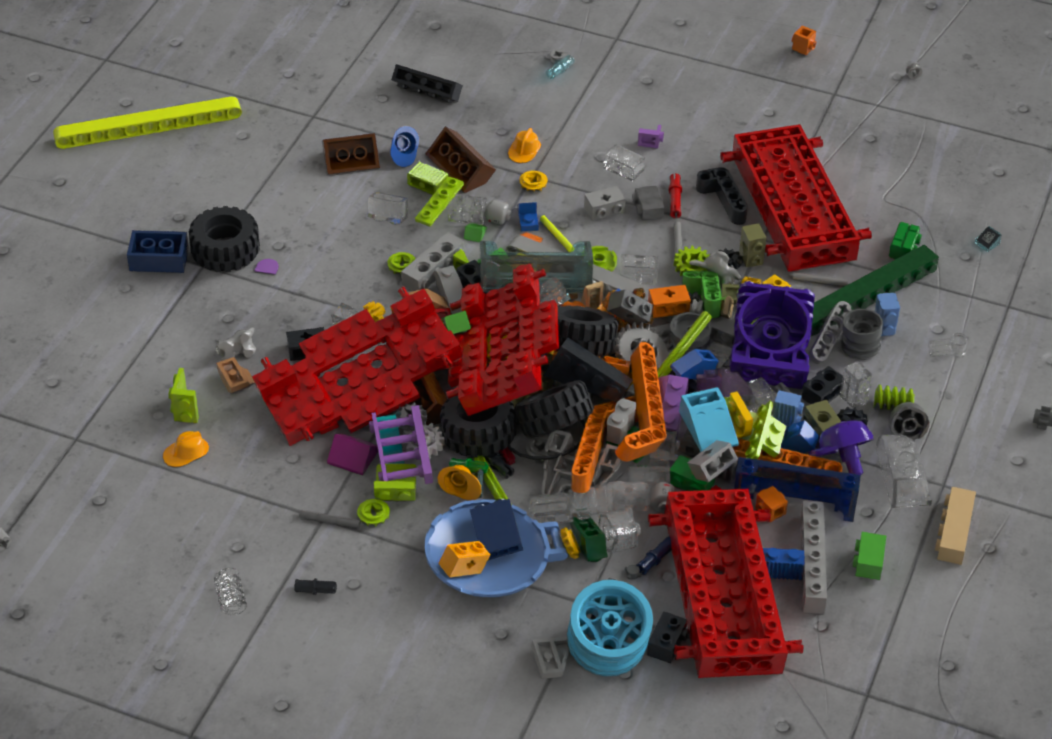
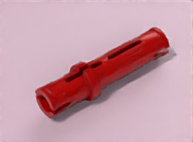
(675, 191)

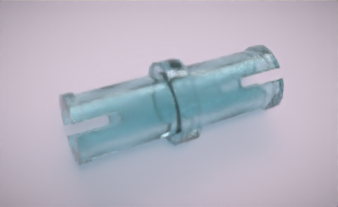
(560, 67)

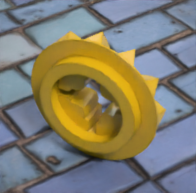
(530, 176)
(570, 543)

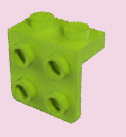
(182, 400)
(398, 489)

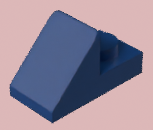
(528, 216)

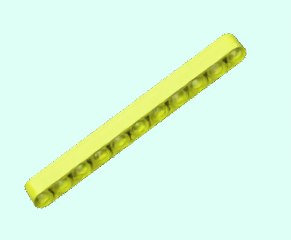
(146, 122)

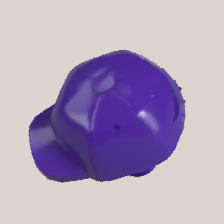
(845, 439)

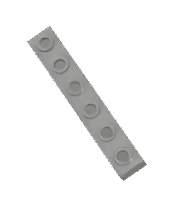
(813, 544)

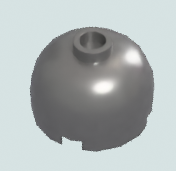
(909, 420)

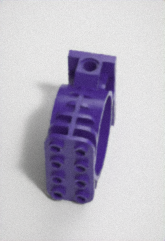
(777, 356)

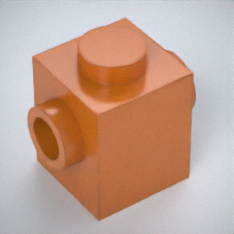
(804, 40)
(772, 500)

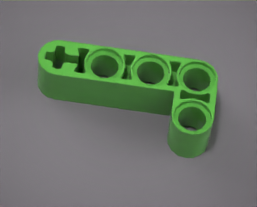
(707, 285)

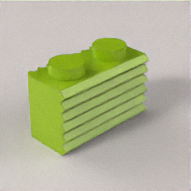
(426, 177)

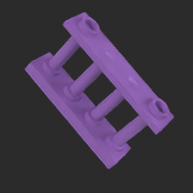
(417, 436)

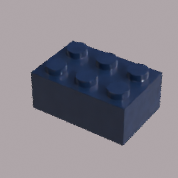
(157, 251)

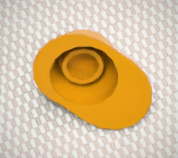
(524, 146)
(186, 449)
(459, 482)

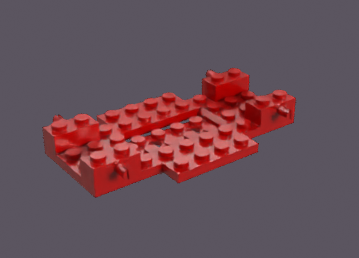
(529, 331)
(413, 348)

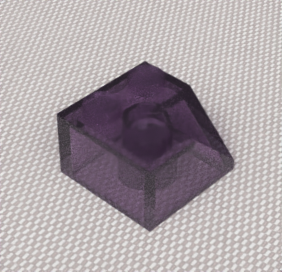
(725, 380)

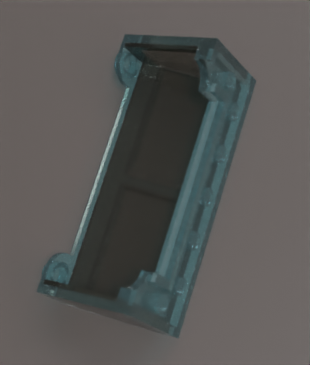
(571, 268)

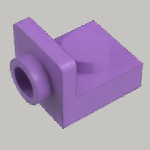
(650, 138)

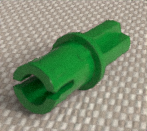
(472, 465)

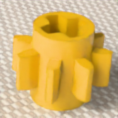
(376, 310)

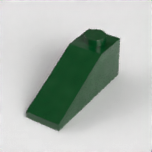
(590, 539)

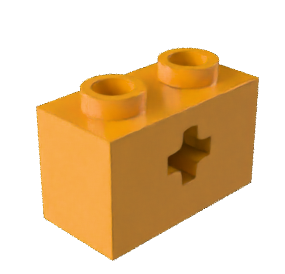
(464, 559)

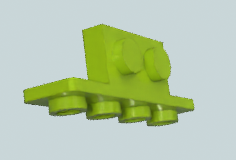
(439, 201)
(767, 433)

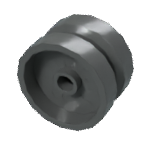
(680, 326)

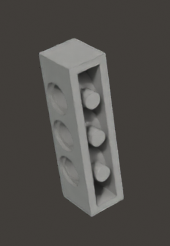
(423, 269)

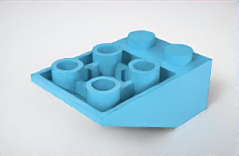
(707, 418)

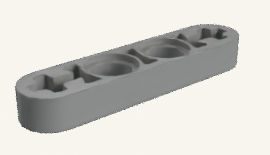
(832, 333)

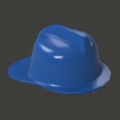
(404, 146)

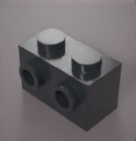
(667, 634)

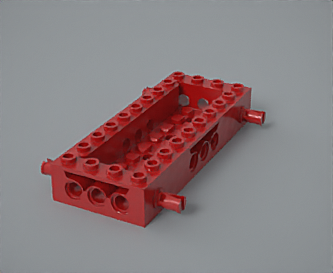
(764, 164)
(744, 584)

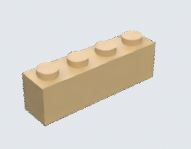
(956, 525)

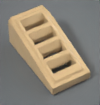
(593, 295)
(727, 307)

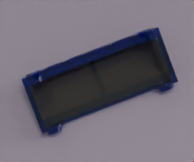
(800, 483)

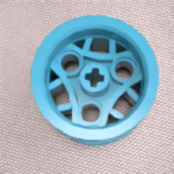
(610, 604)

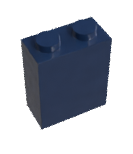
(497, 528)

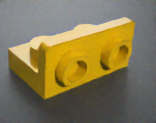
(740, 415)

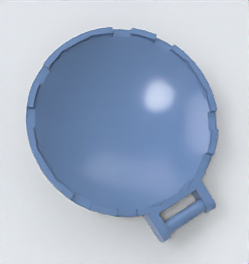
(500, 575)

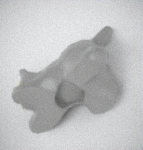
(718, 263)
(237, 344)

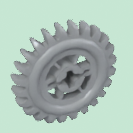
(637, 335)

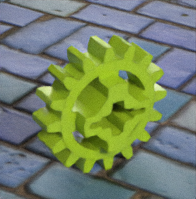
(687, 256)

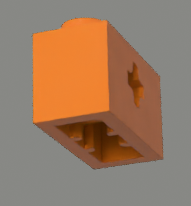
(669, 301)

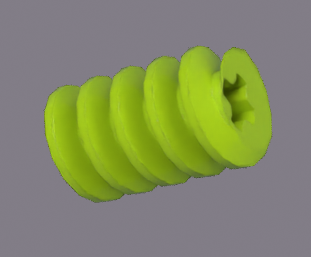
(892, 397)

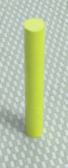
(557, 234)

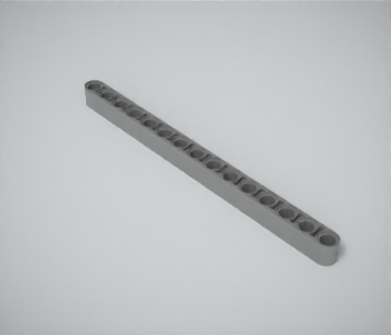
(721, 327)

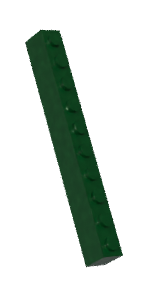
(885, 279)

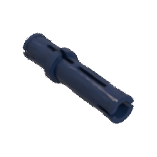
(654, 556)

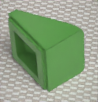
(474, 232)

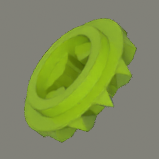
(396, 259)
(380, 507)

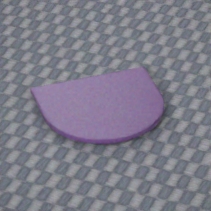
(267, 266)

